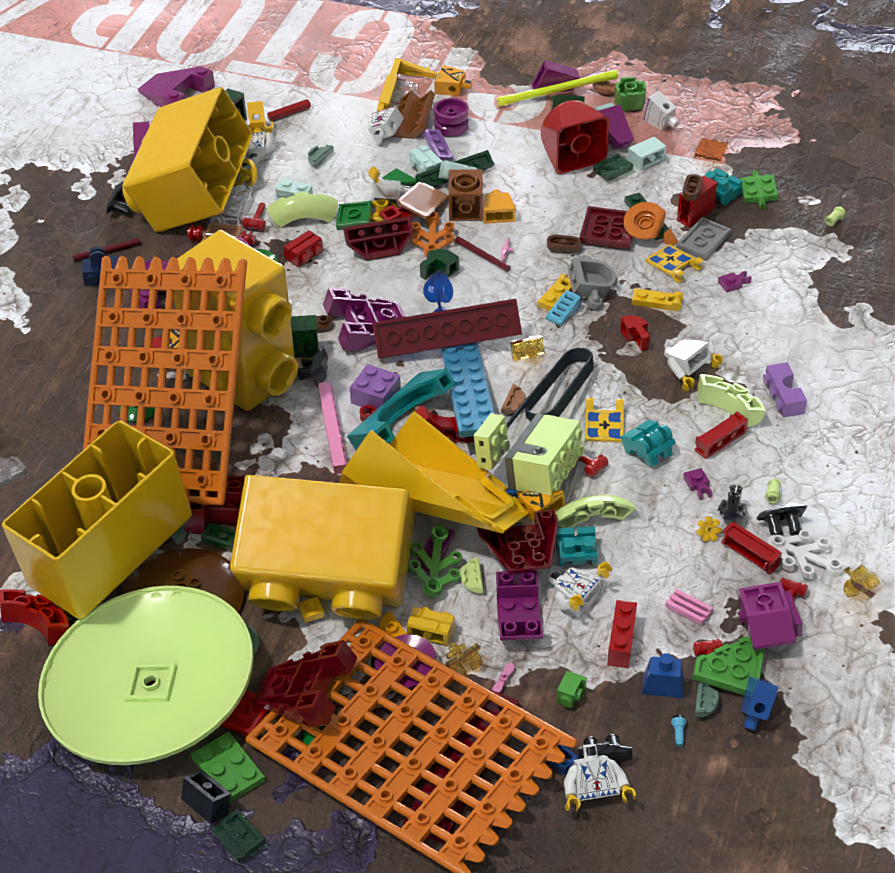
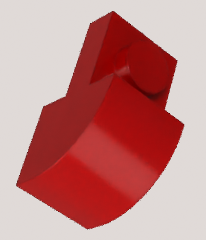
(394, 213)
(635, 329)

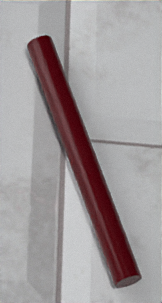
(122, 245)
(482, 253)

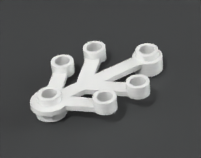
(802, 553)

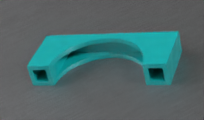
(418, 389)

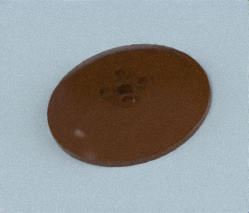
(192, 569)

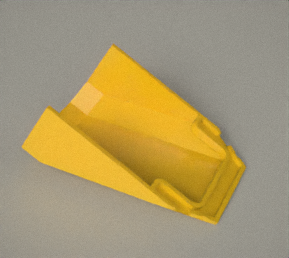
(436, 475)

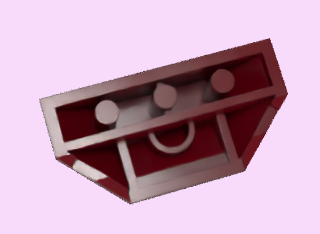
(379, 238)

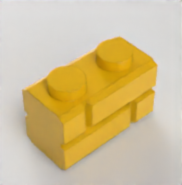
(431, 625)

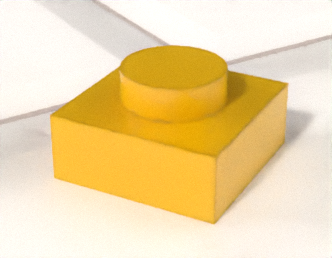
(310, 609)

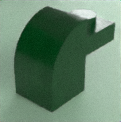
(439, 260)

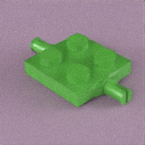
(759, 189)

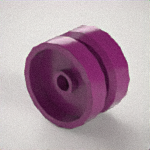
(451, 116)

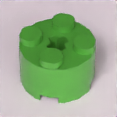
(630, 94)

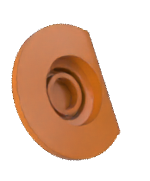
(644, 220)

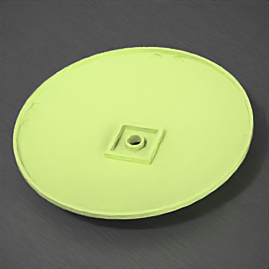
(100, 667)

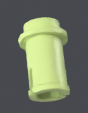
(838, 213)
(773, 494)

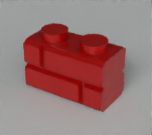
(303, 248)

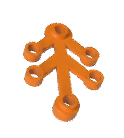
(432, 221)

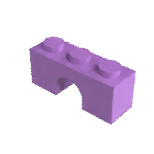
(779, 381)

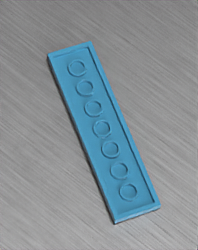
(470, 393)

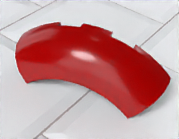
(445, 425)
(35, 612)

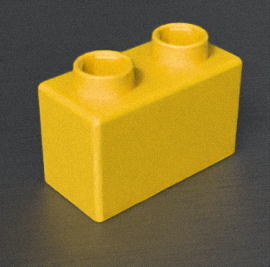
(188, 161)
(266, 339)
(98, 519)
(323, 544)

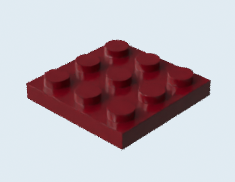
(605, 228)

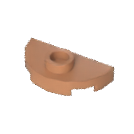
(605, 88)
(513, 400)

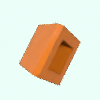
(669, 238)

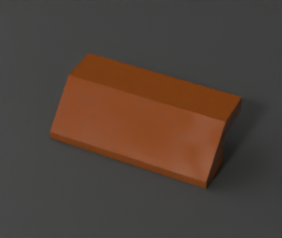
(415, 114)

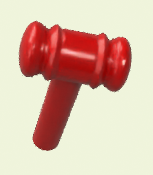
(255, 222)
(595, 465)
(795, 587)
(706, 647)

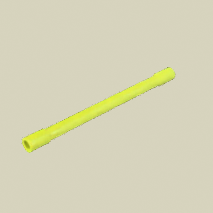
(605, 76)

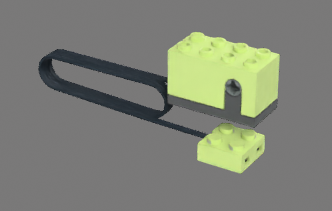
(548, 444)

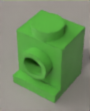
(571, 689)

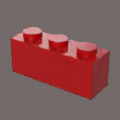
(622, 634)

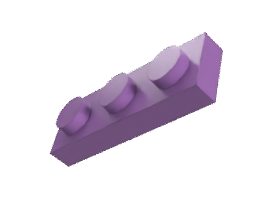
(438, 144)

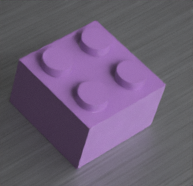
(374, 386)

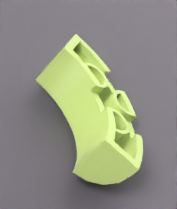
(303, 206)
(730, 398)
(604, 505)

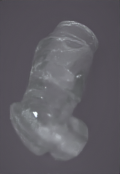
(406, 87)

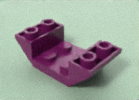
(518, 606)
(767, 615)

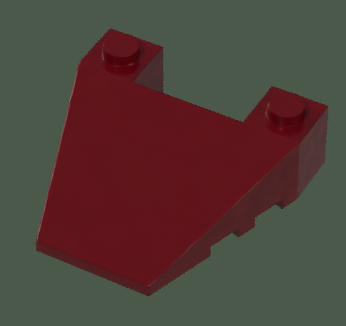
(223, 514)
(300, 686)

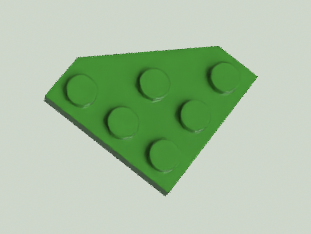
(730, 666)

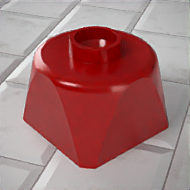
(575, 136)

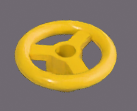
(247, 175)
(381, 204)

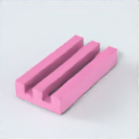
(690, 604)

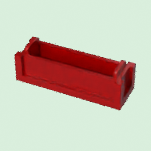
(721, 435)
(751, 547)

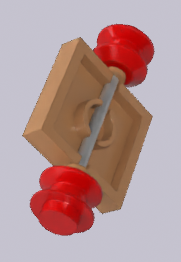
(233, 230)

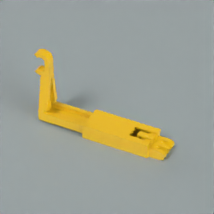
(404, 68)

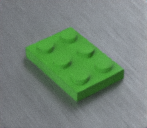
(228, 765)

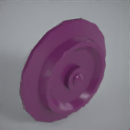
(418, 643)

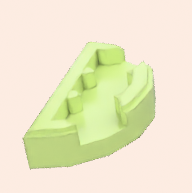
(471, 576)

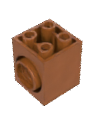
(466, 195)

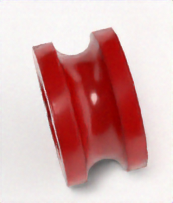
(364, 410)

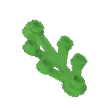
(434, 563)

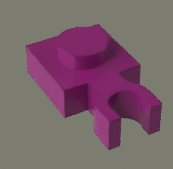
(733, 282)
(698, 481)

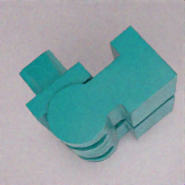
(727, 187)
(649, 441)
(576, 548)

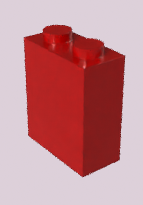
(691, 211)

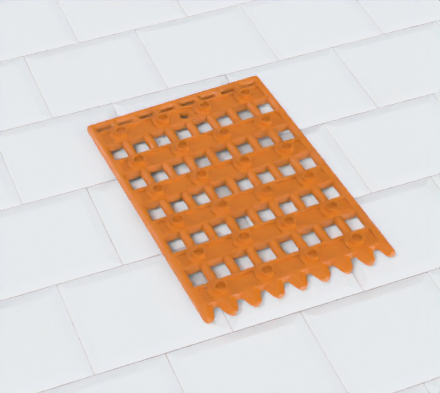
(163, 358)
(423, 821)

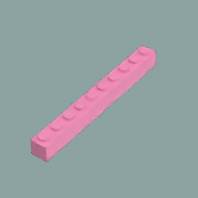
(331, 424)

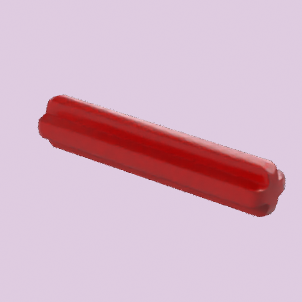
(288, 110)

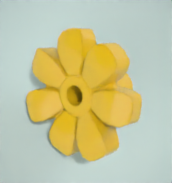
(708, 529)

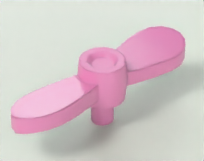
(505, 249)
(503, 677)

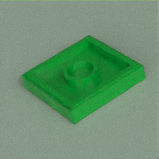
(354, 214)

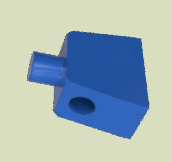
(664, 677)
(758, 692)

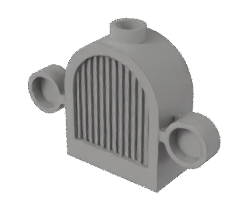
(591, 279)

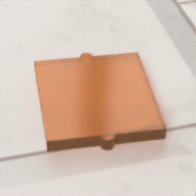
(711, 149)

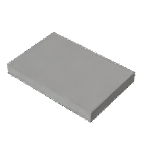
(703, 238)

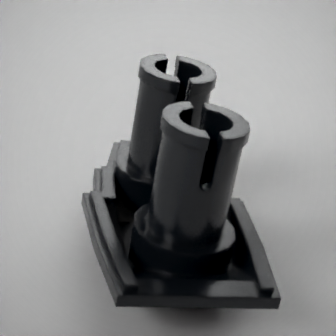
(115, 201)
(318, 367)
(732, 508)
(789, 512)
(611, 748)

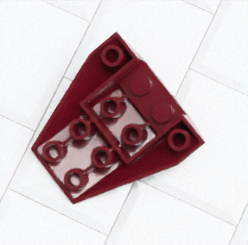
(524, 546)

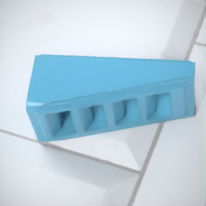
(567, 302)

